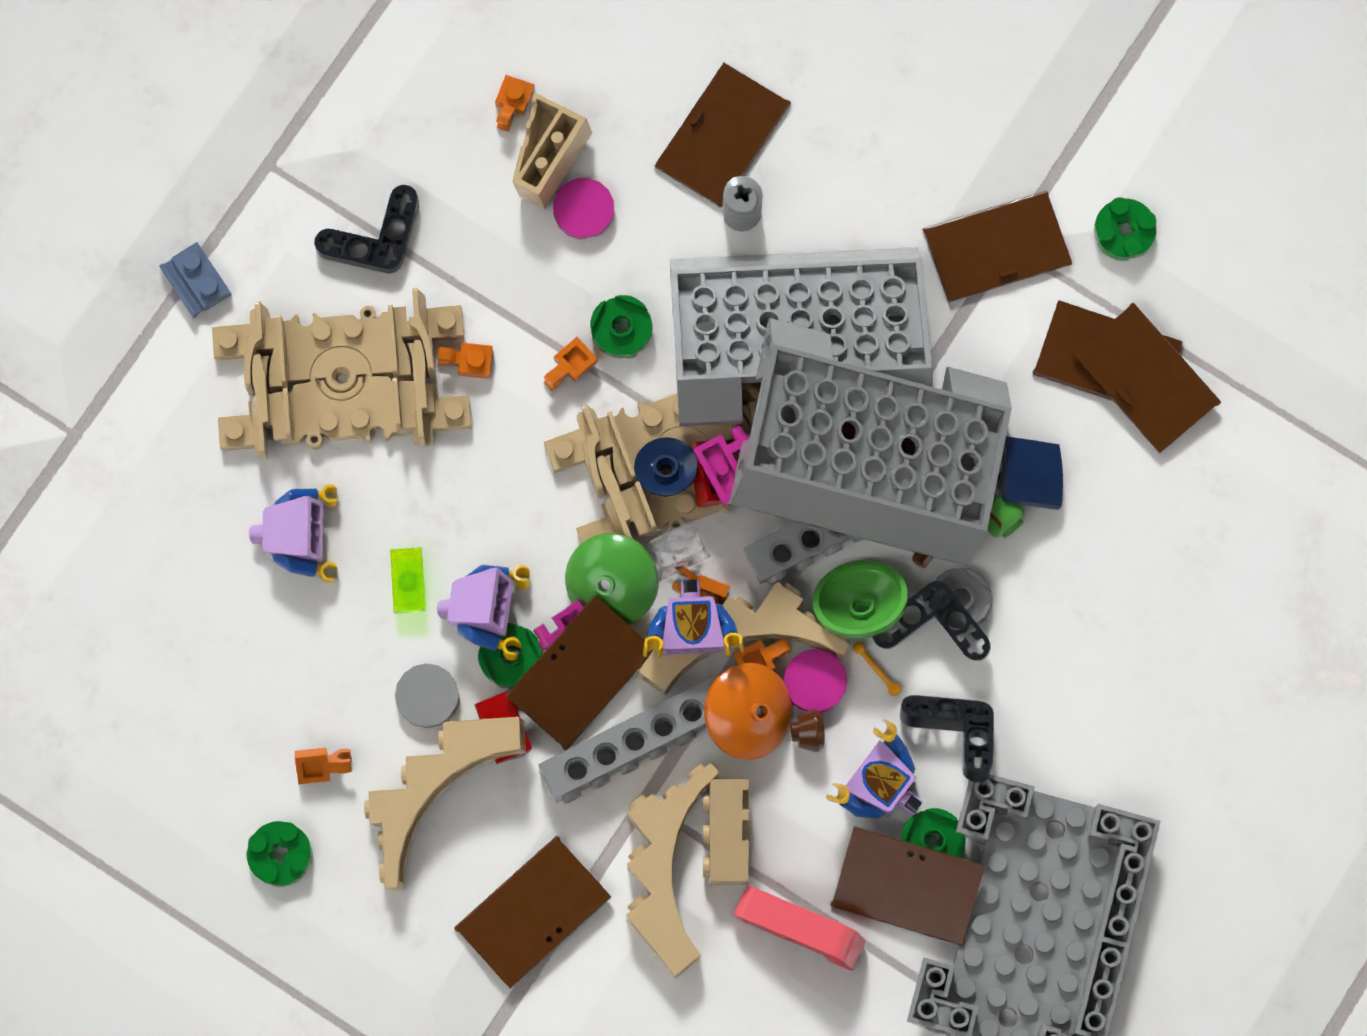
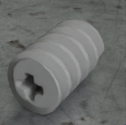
(742, 203)

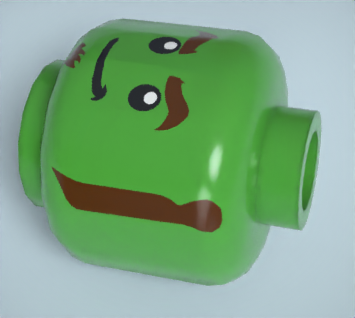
(1004, 517)

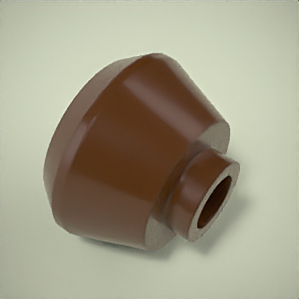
(809, 731)

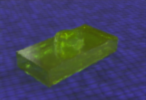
(407, 580)

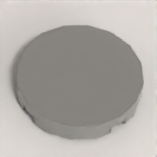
(971, 591)
(427, 695)

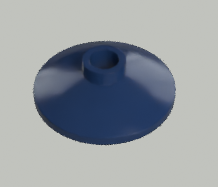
(663, 454)

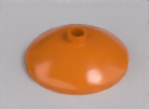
(733, 706)

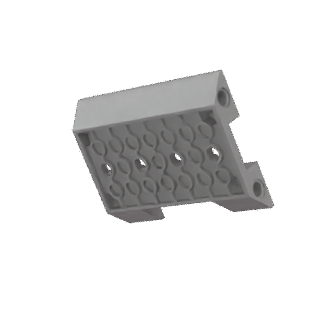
(798, 290)
(868, 482)
(1074, 935)

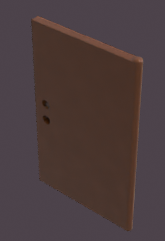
(730, 130)
(995, 242)
(1067, 333)
(1146, 371)
(584, 676)
(905, 890)
(530, 907)

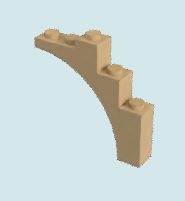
(774, 620)
(427, 776)
(660, 824)

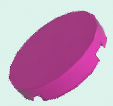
(583, 208)
(815, 680)

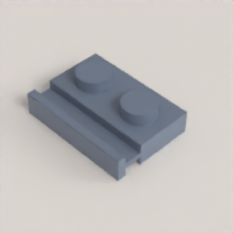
(195, 280)

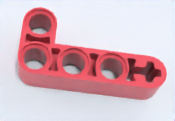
(801, 926)

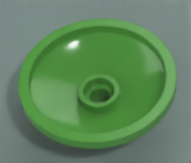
(621, 563)
(860, 599)

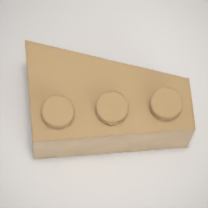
(549, 150)
(727, 832)

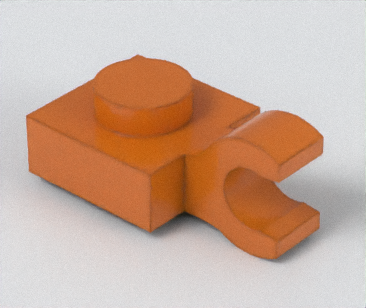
(512, 99)
(472, 360)
(572, 361)
(708, 586)
(764, 656)
(316, 764)

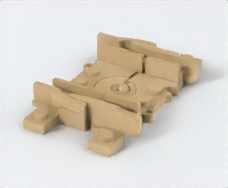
(336, 345)
(625, 438)

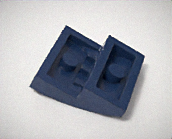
(1031, 473)

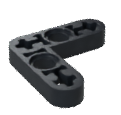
(376, 247)
(942, 613)
(968, 725)

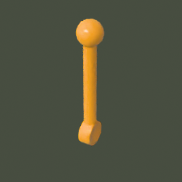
(893, 688)

